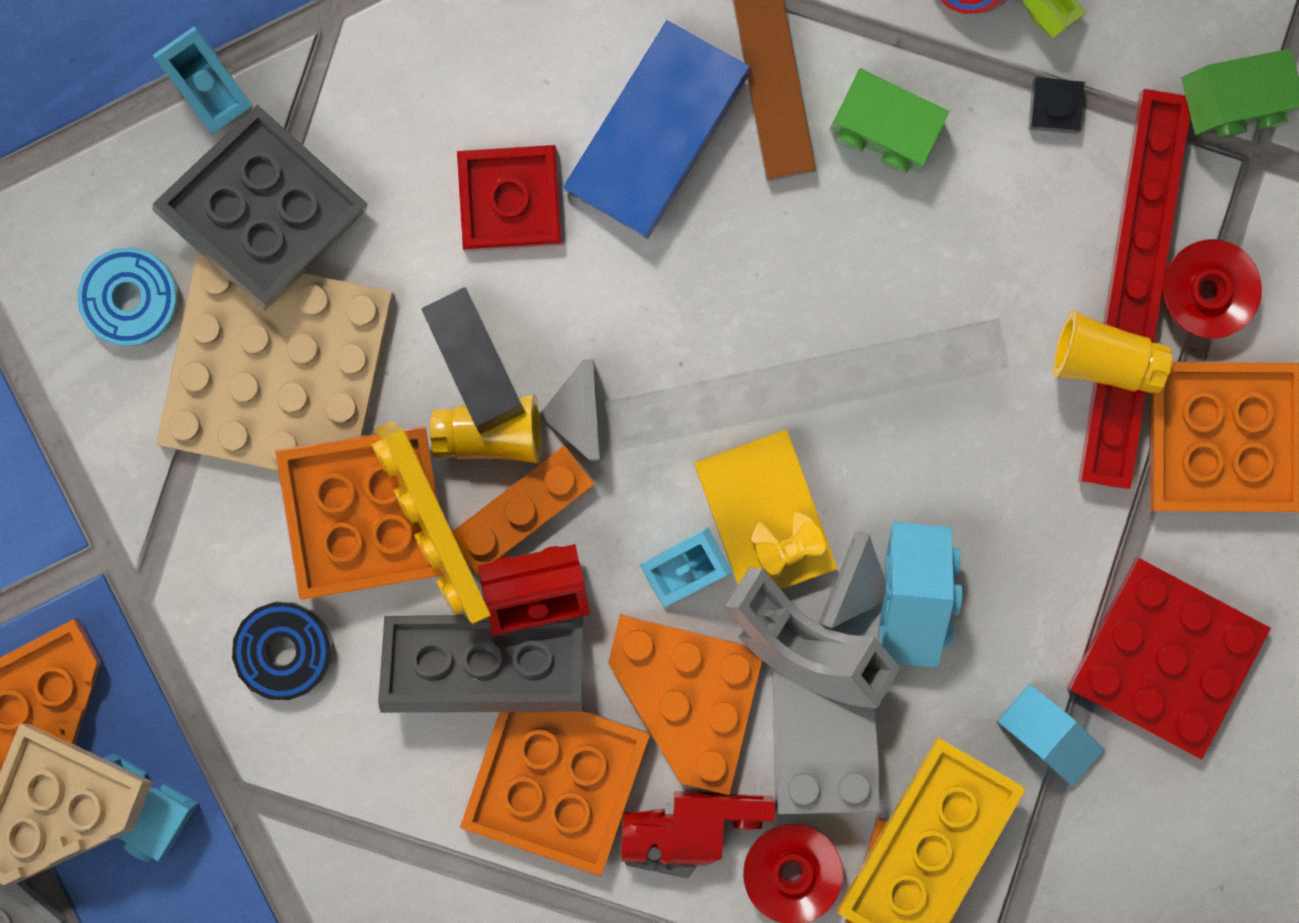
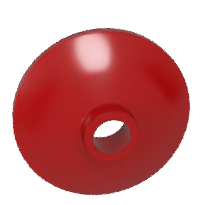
(1234, 282)
(800, 898)

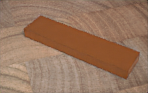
(774, 88)

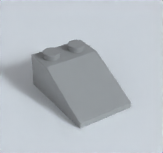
(822, 752)

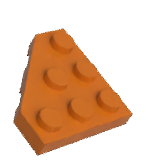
(48, 684)
(689, 694)

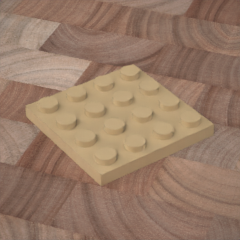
(274, 375)

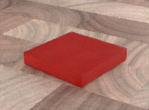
(509, 198)

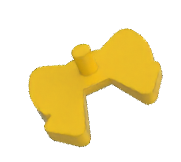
(775, 555)

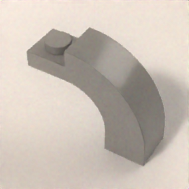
(818, 658)

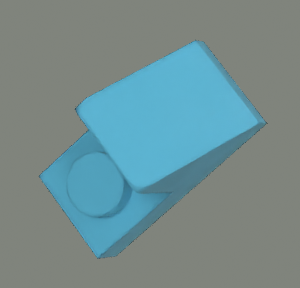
(203, 79)

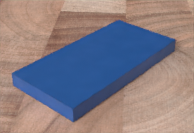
(657, 129)

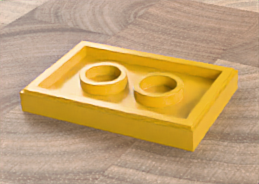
(766, 486)

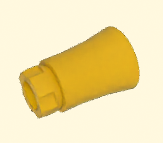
(1110, 356)
(516, 439)

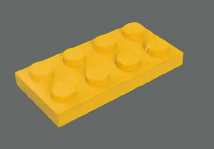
(436, 538)
(933, 841)

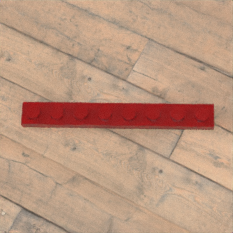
(1137, 278)

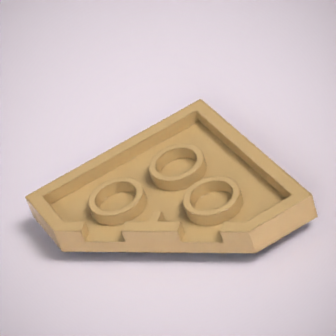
(60, 803)

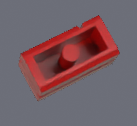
(533, 589)

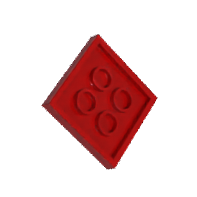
(1169, 658)

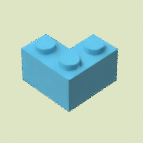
(919, 594)

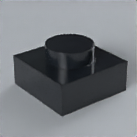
(1056, 105)

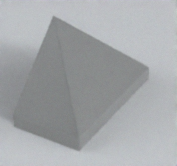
(575, 412)
(857, 585)

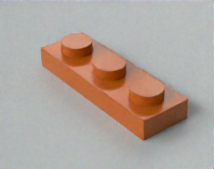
(522, 509)

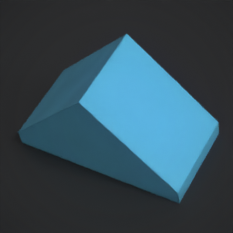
(686, 567)
(1051, 734)

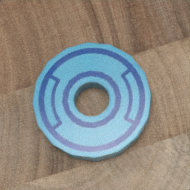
(99, 291)

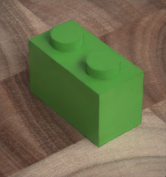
(1243, 92)
(888, 122)

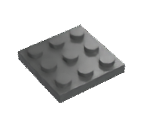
(260, 207)

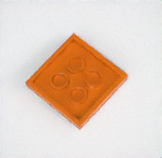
(1226, 438)
(346, 518)
(556, 784)

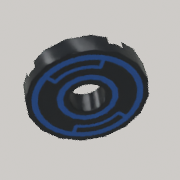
(253, 657)

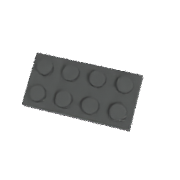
(461, 667)

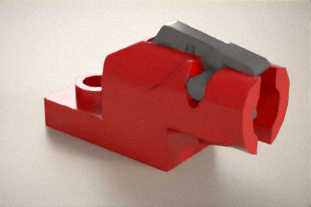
(693, 832)

